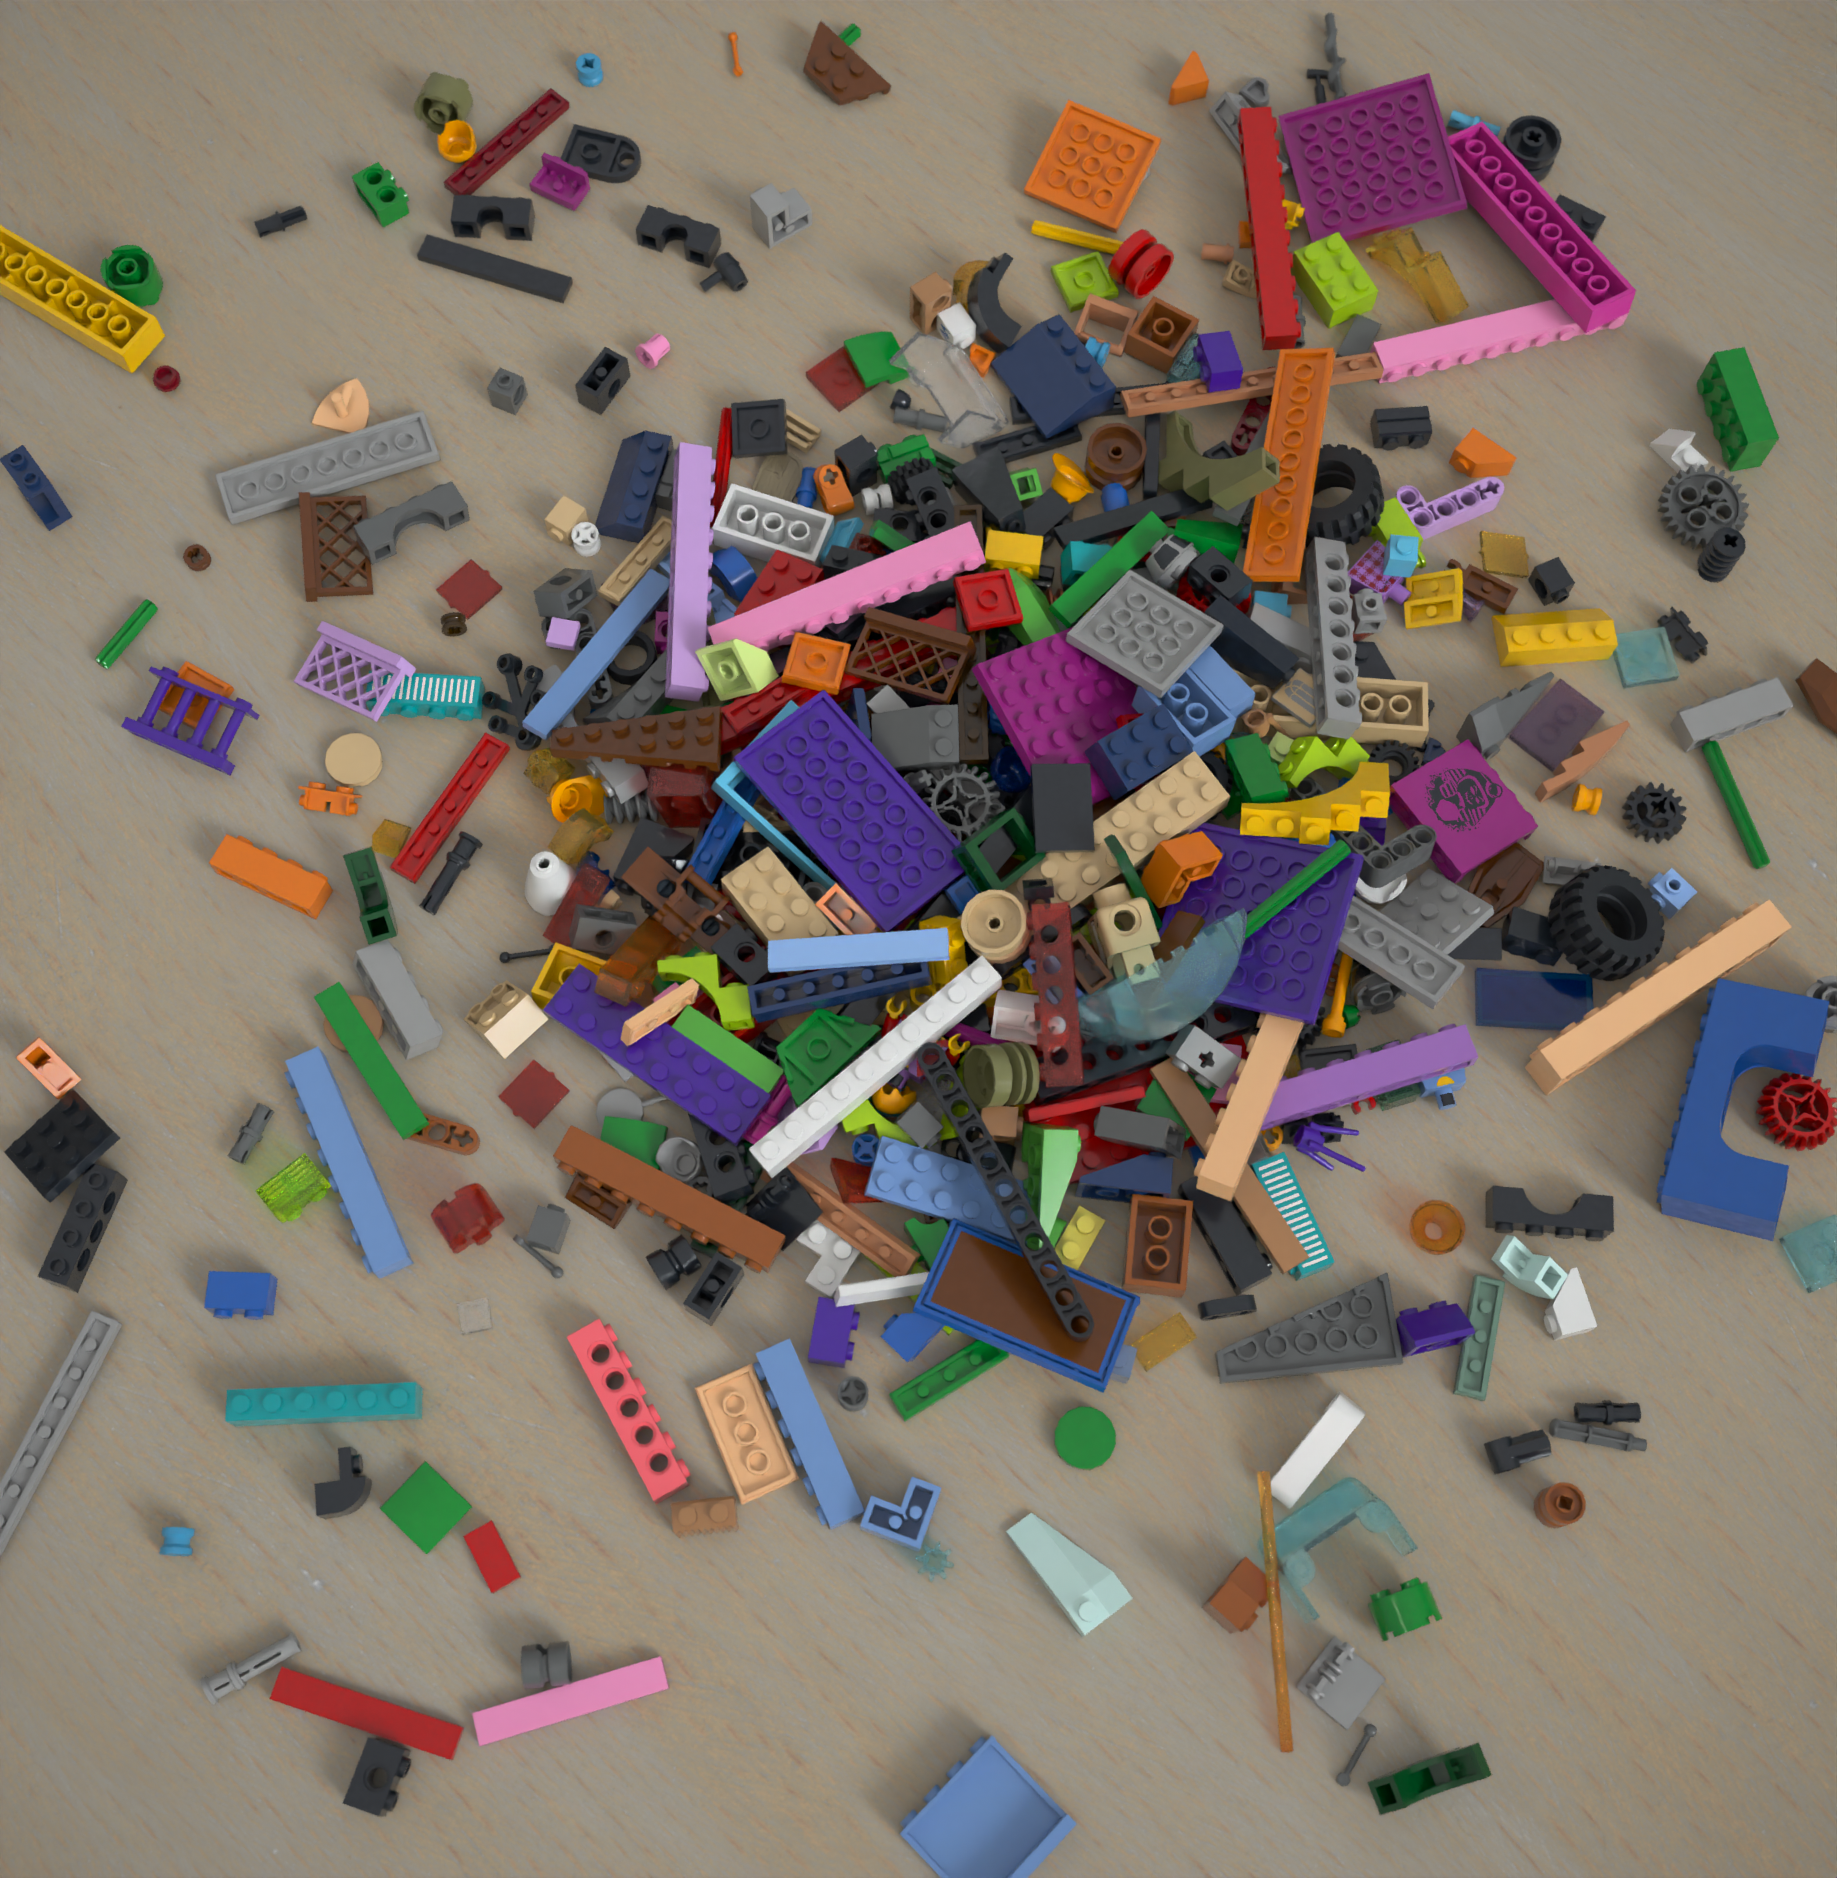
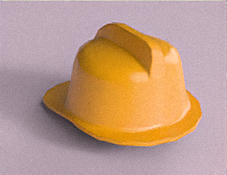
(1069, 479)
(575, 794)

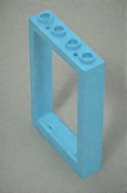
(733, 776)

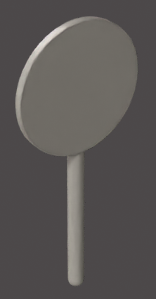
(623, 1104)

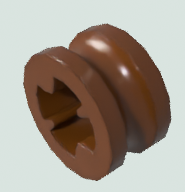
(192, 551)

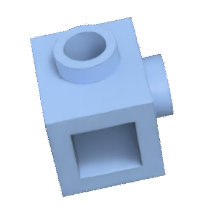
(1670, 892)

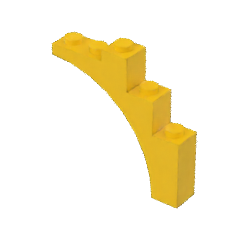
(1314, 817)

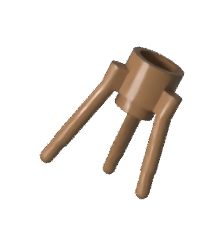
(1259, 722)

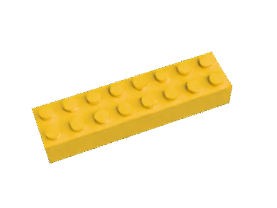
(75, 303)

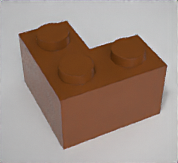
(1238, 1597)

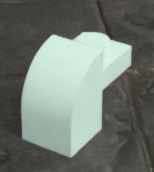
(1527, 1271)

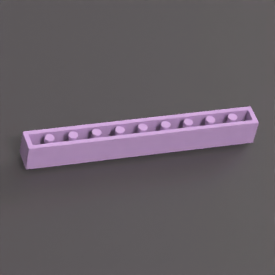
(689, 571)

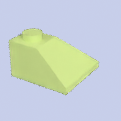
(736, 668)

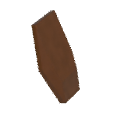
(1820, 690)
(1506, 880)

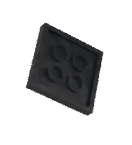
(61, 1145)

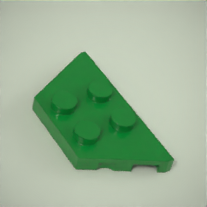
(820, 1051)

